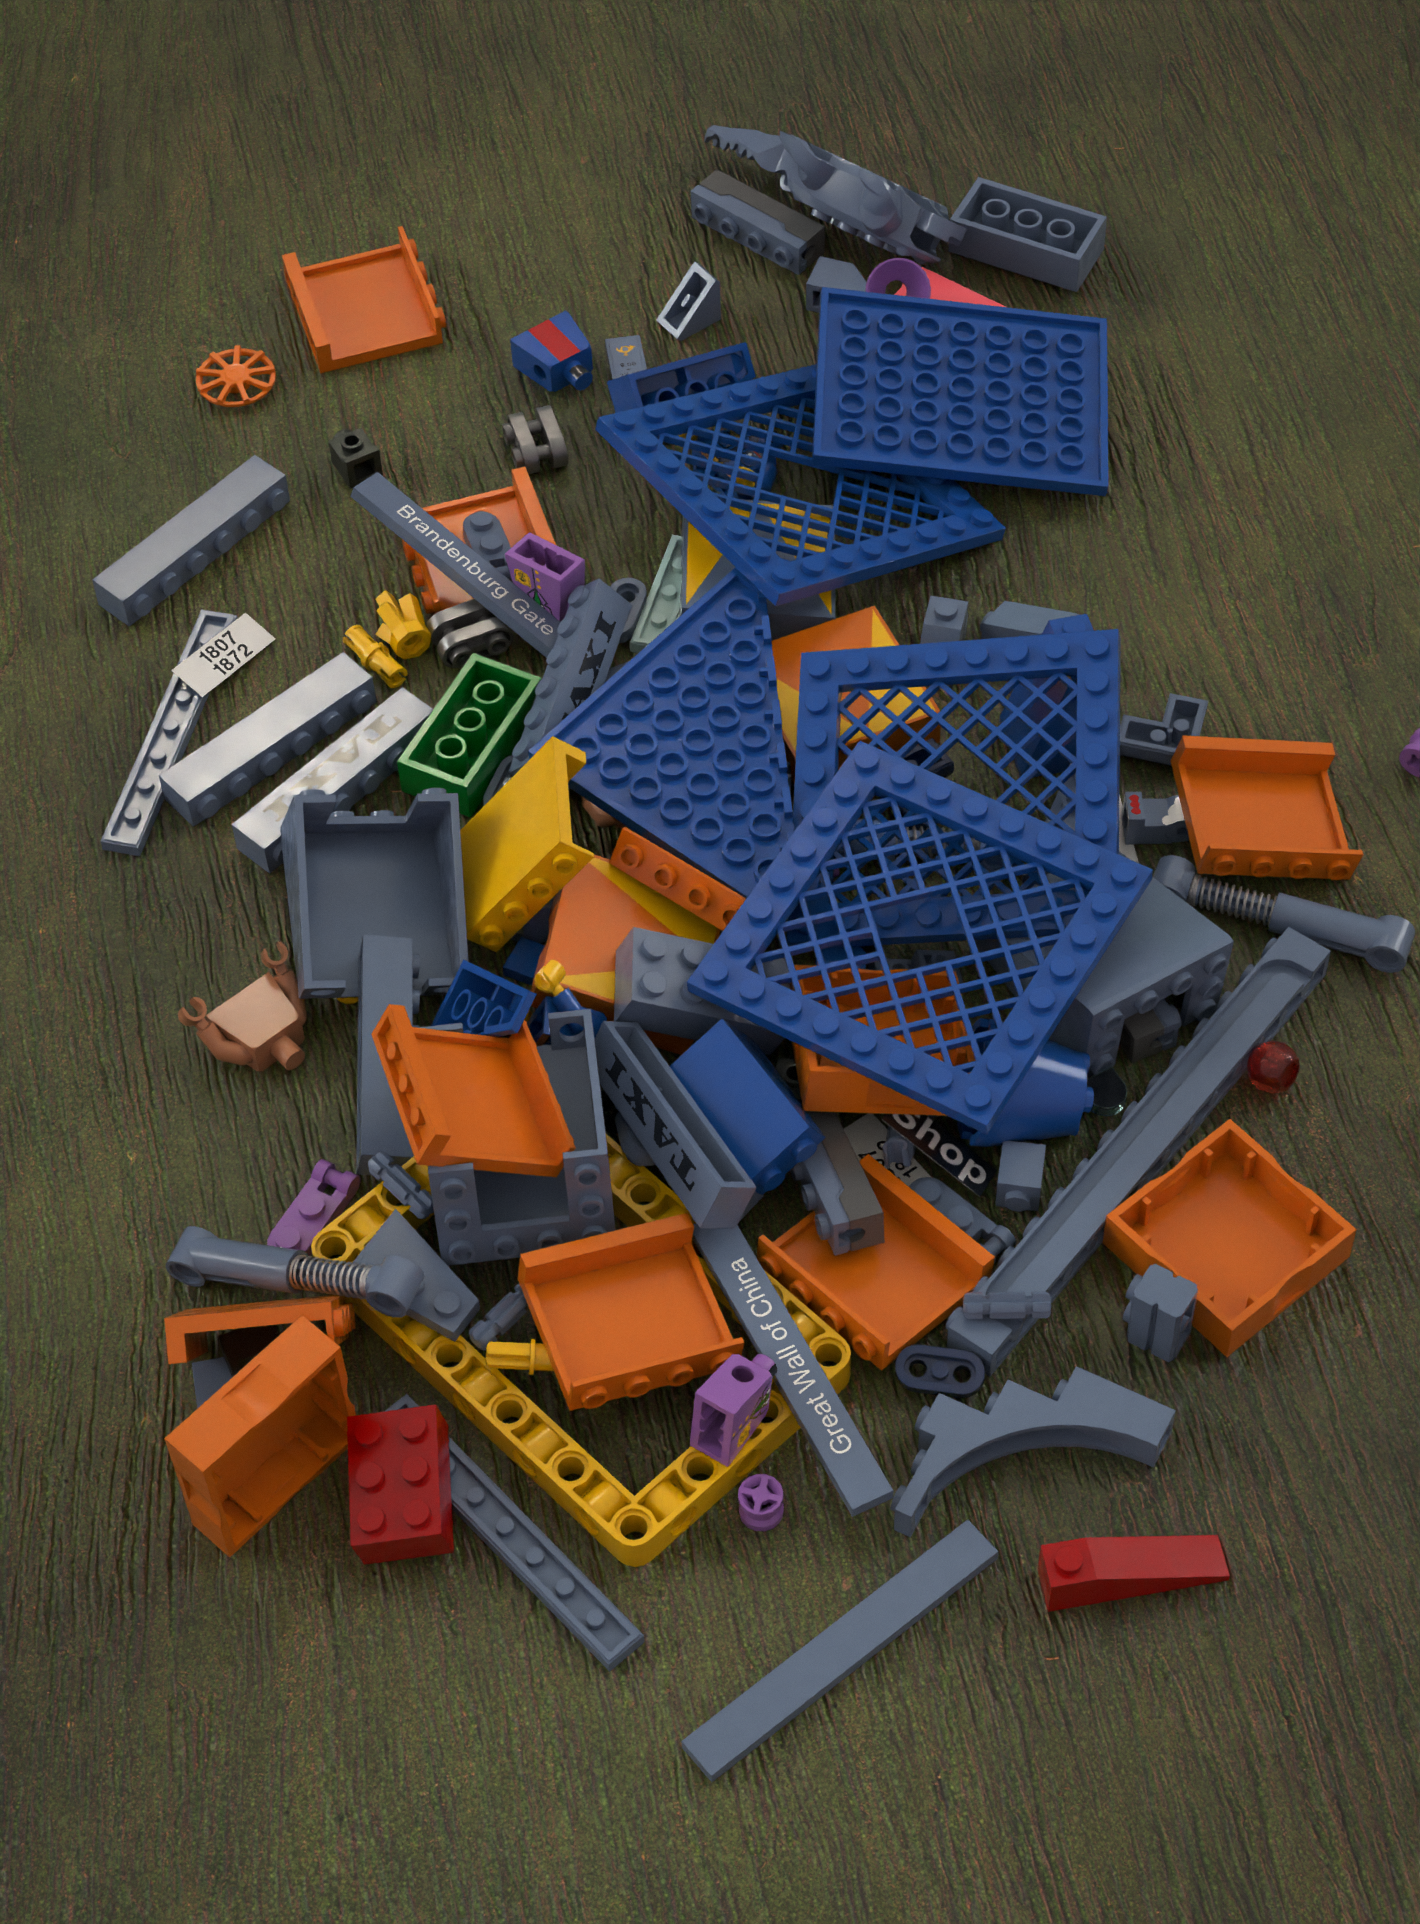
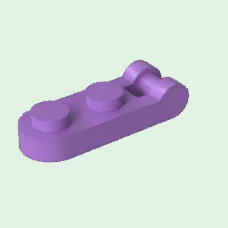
(313, 1208)

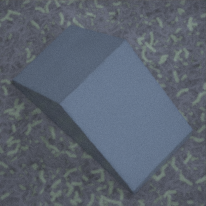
(693, 304)

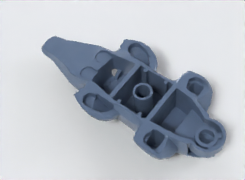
(847, 193)

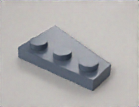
(442, 1298)

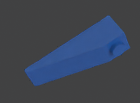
(682, 378)
(484, 1003)

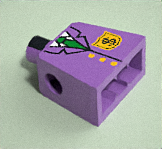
(545, 572)
(731, 1406)

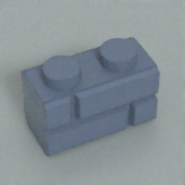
(1160, 1311)

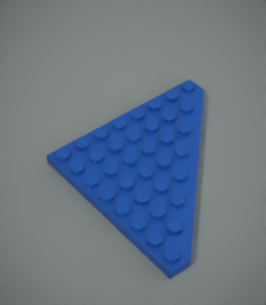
(694, 740)

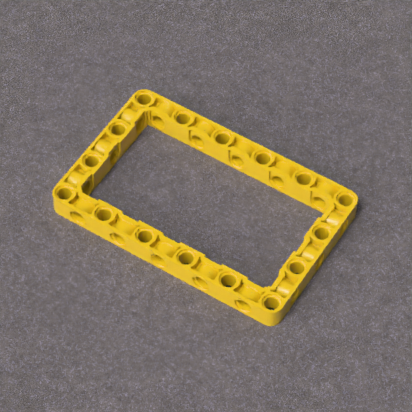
(535, 1441)

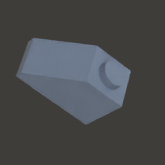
(831, 274)
(945, 621)

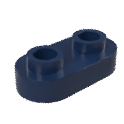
(940, 1366)

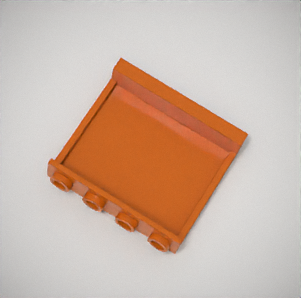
(365, 305)
(515, 508)
(1261, 808)
(675, 879)
(473, 1097)
(888, 1291)
(626, 1312)
(188, 1329)

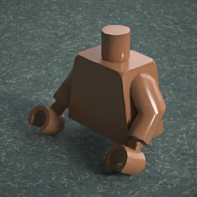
(258, 1022)

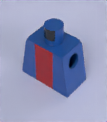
(554, 354)

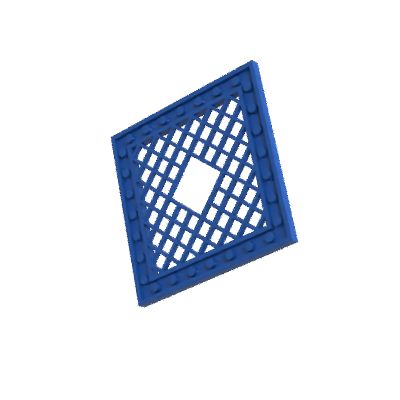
(640, 437)
(1085, 654)
(971, 1098)

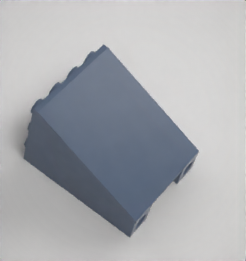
(373, 879)
(1156, 953)
(508, 1214)

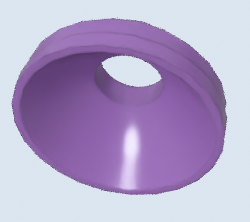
(903, 270)

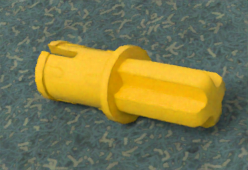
(518, 1356)

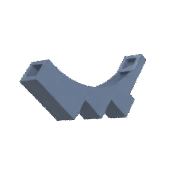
(1081, 1414)

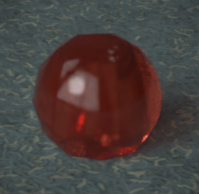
(1273, 1067)

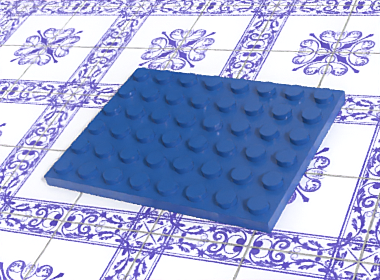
(961, 392)

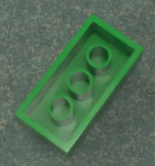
(469, 732)

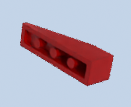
(1126, 1567)

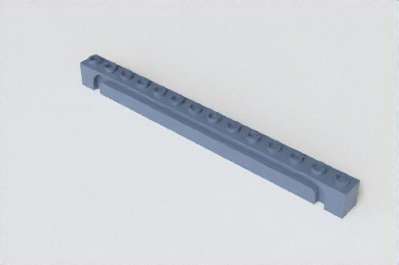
(1145, 1140)

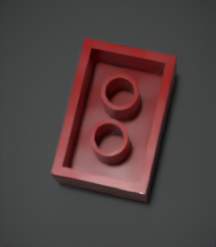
(399, 1484)

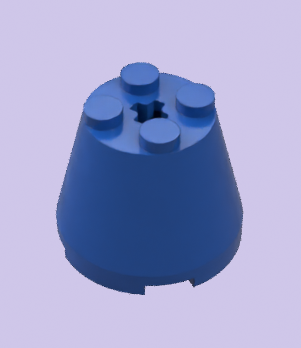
(1045, 1102)

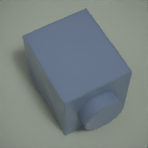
(1020, 1176)

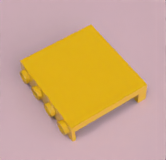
(521, 846)

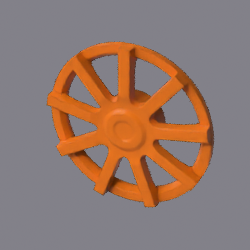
(235, 377)

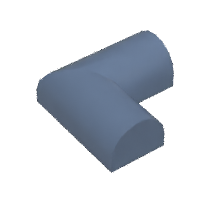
(1158, 740)

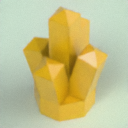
(403, 625)

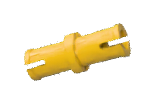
(375, 656)

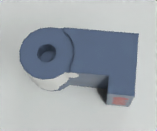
(1152, 820)

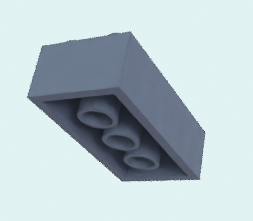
(1029, 234)
(654, 992)

